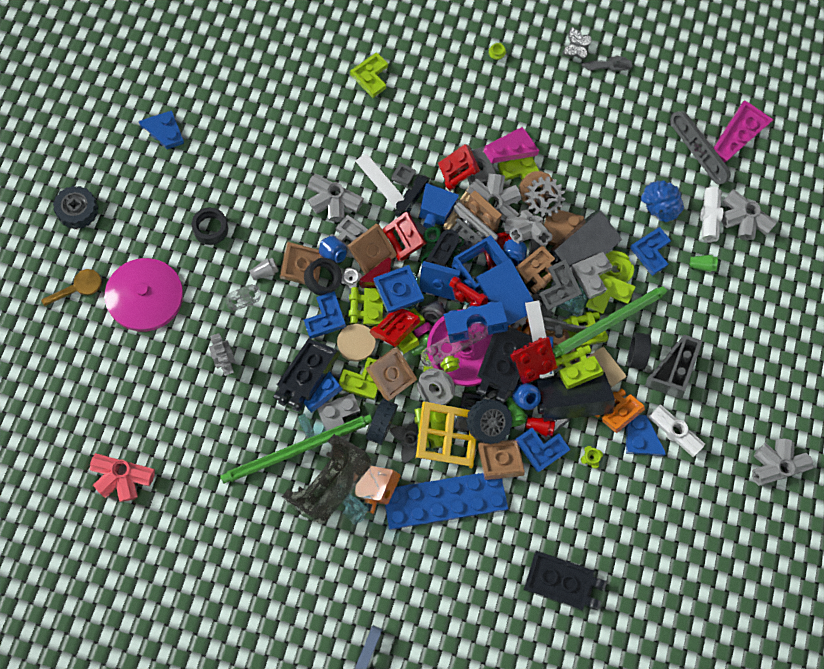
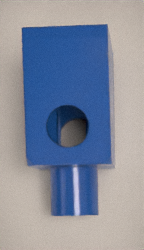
(437, 205)

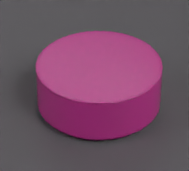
(422, 329)

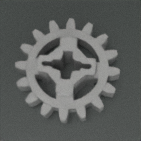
(545, 189)
(222, 354)

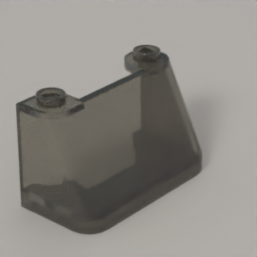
(332, 484)

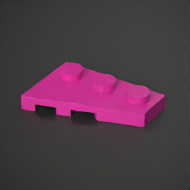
(511, 147)

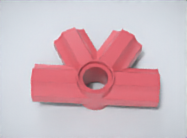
(124, 483)

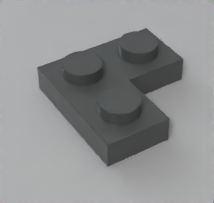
(565, 286)

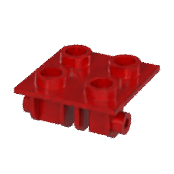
(534, 360)

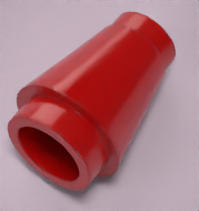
(541, 427)

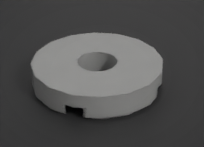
(442, 380)

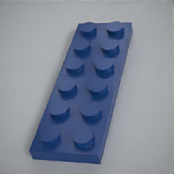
(445, 500)

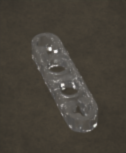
(456, 347)

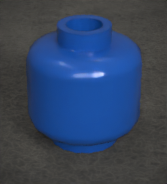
(333, 249)
(515, 251)
(526, 396)

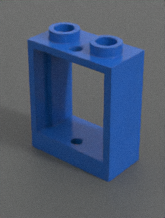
(488, 245)

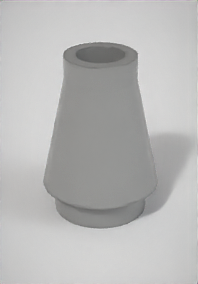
(264, 269)

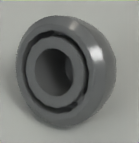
(433, 312)

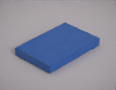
(506, 285)

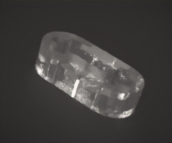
(243, 297)

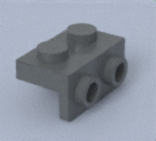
(470, 238)

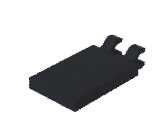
(497, 366)
(305, 374)
(563, 582)

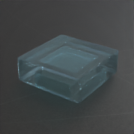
(306, 426)

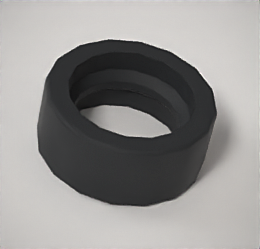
(209, 213)
(334, 270)
(639, 351)

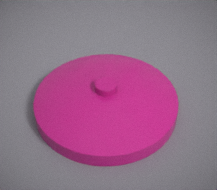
(144, 294)
(470, 357)

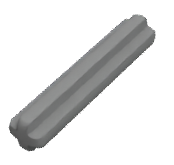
(477, 224)

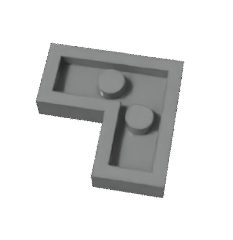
(588, 273)
(337, 410)

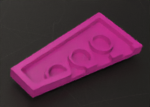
(741, 129)

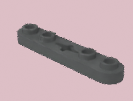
(692, 138)

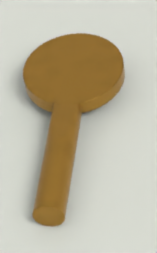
(85, 282)

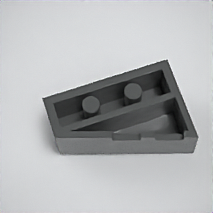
(675, 370)

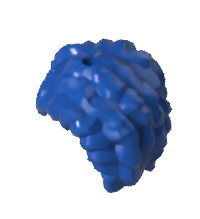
(663, 200)

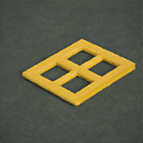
(448, 434)

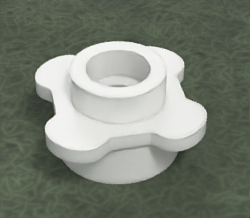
(349, 272)

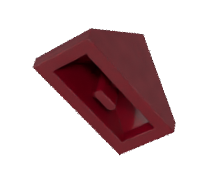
(382, 268)

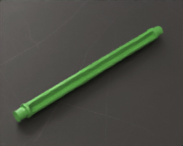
(609, 321)
(295, 449)

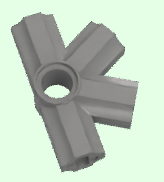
(495, 189)
(335, 204)
(746, 221)
(526, 227)
(779, 457)

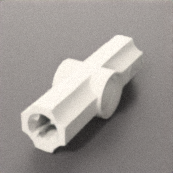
(711, 214)
(685, 439)

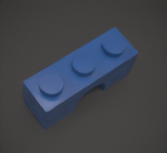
(490, 315)

